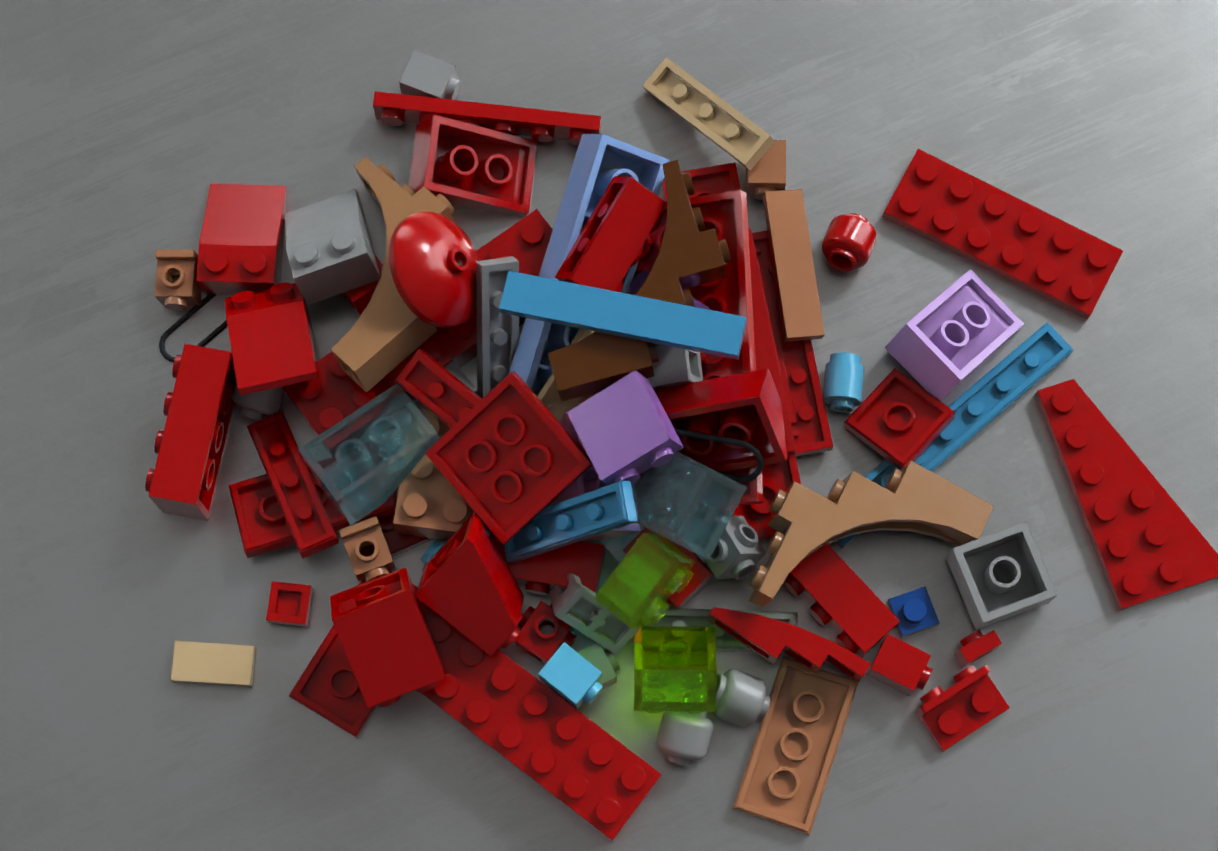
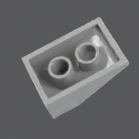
(330, 247)

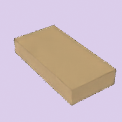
(213, 663)

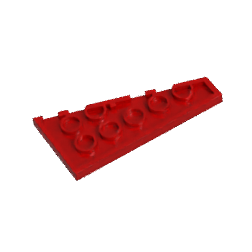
(1133, 522)

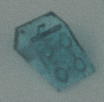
(686, 503)

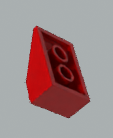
(473, 165)
(241, 238)
(270, 338)

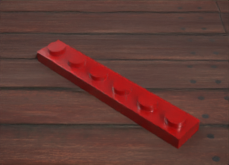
(537, 123)

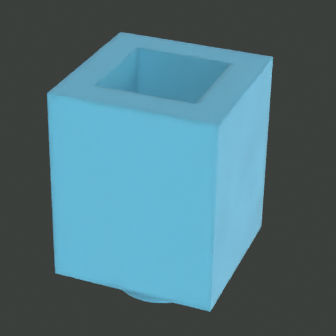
(572, 676)

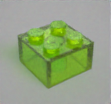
(645, 581)
(675, 669)

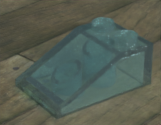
(369, 452)

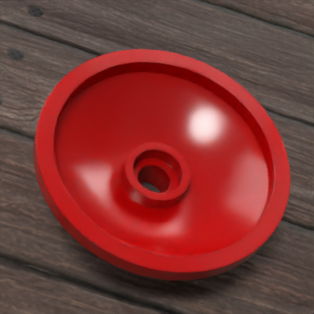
(434, 269)

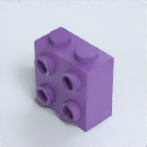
(625, 430)

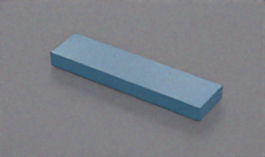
(574, 521)

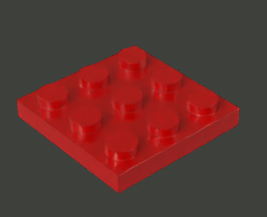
(509, 457)

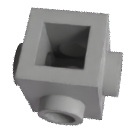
(736, 551)

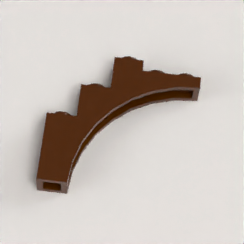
(683, 262)

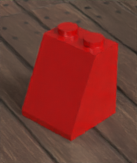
(474, 587)
(386, 638)

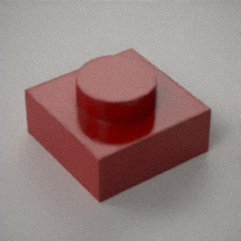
(289, 604)
(976, 646)

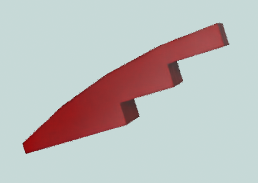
(772, 637)

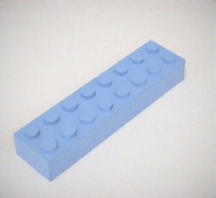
(593, 168)

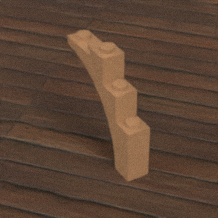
(387, 327)
(908, 502)

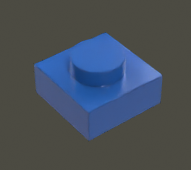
(914, 612)

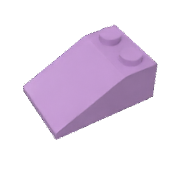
(953, 335)

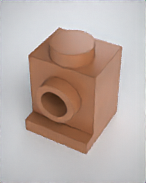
(185, 290)
(362, 535)

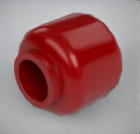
(848, 242)

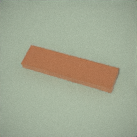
(793, 265)

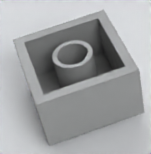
(1001, 575)

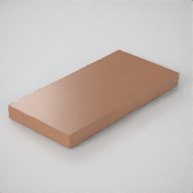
(795, 746)

